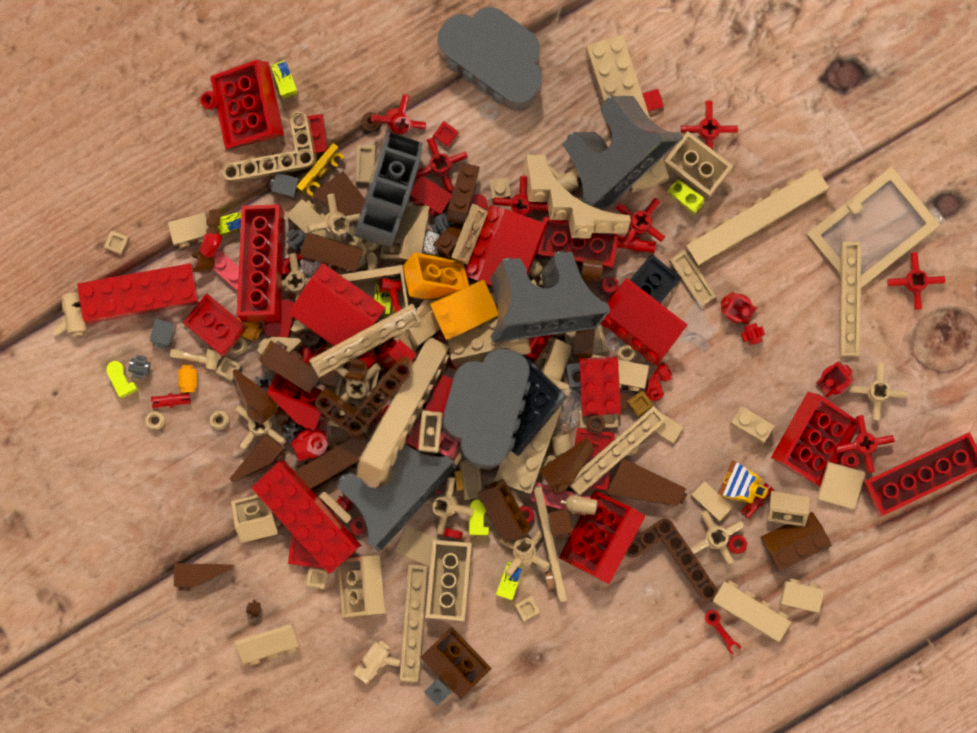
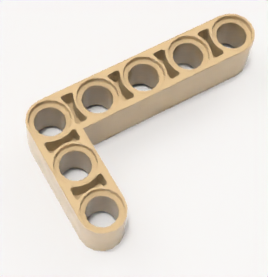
(278, 159)

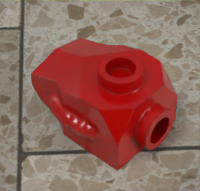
(737, 308)
(835, 379)
(310, 443)

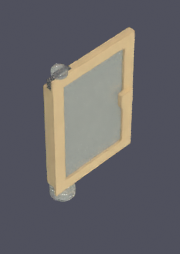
(884, 219)

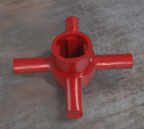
(398, 115)
(708, 121)
(443, 172)
(522, 195)
(645, 217)
(920, 275)
(873, 443)

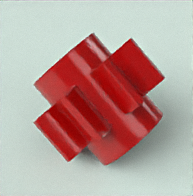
(752, 334)

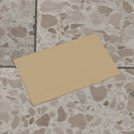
(416, 545)

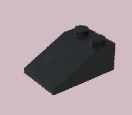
(655, 278)

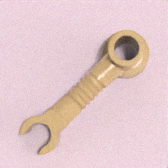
(211, 358)

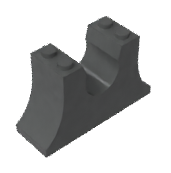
(632, 152)
(536, 311)
(392, 506)

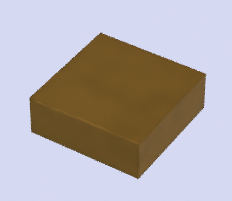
(640, 403)
(458, 484)

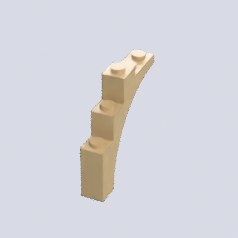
(563, 206)

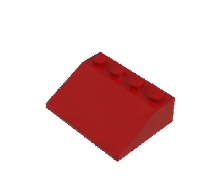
(247, 104)
(502, 237)
(335, 307)
(642, 322)
(813, 438)
(602, 538)

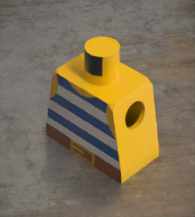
(741, 484)

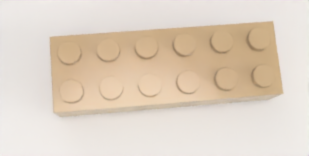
(522, 470)

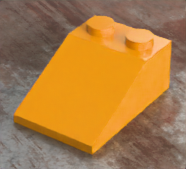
(433, 276)
(464, 309)

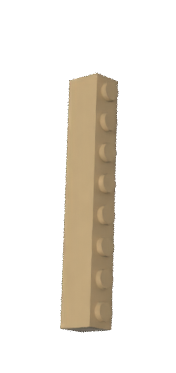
(757, 217)

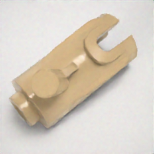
(568, 180)
(73, 317)
(374, 659)

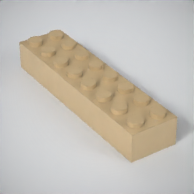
(617, 77)
(403, 412)

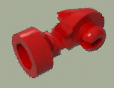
(654, 389)

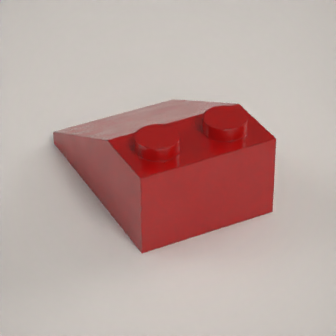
(296, 401)

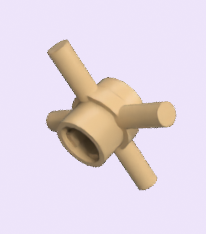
(341, 227)
(288, 283)
(352, 389)
(870, 390)
(260, 432)
(452, 507)
(723, 540)
(525, 553)

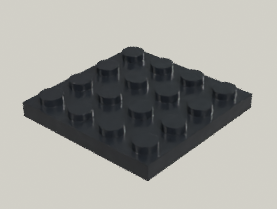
(540, 404)

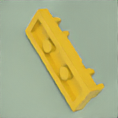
(319, 169)

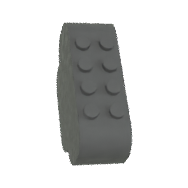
(493, 55)
(388, 189)
(486, 407)

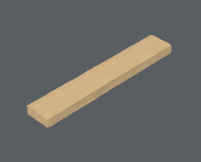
(850, 298)
(365, 340)
(617, 450)
(549, 543)
(413, 623)

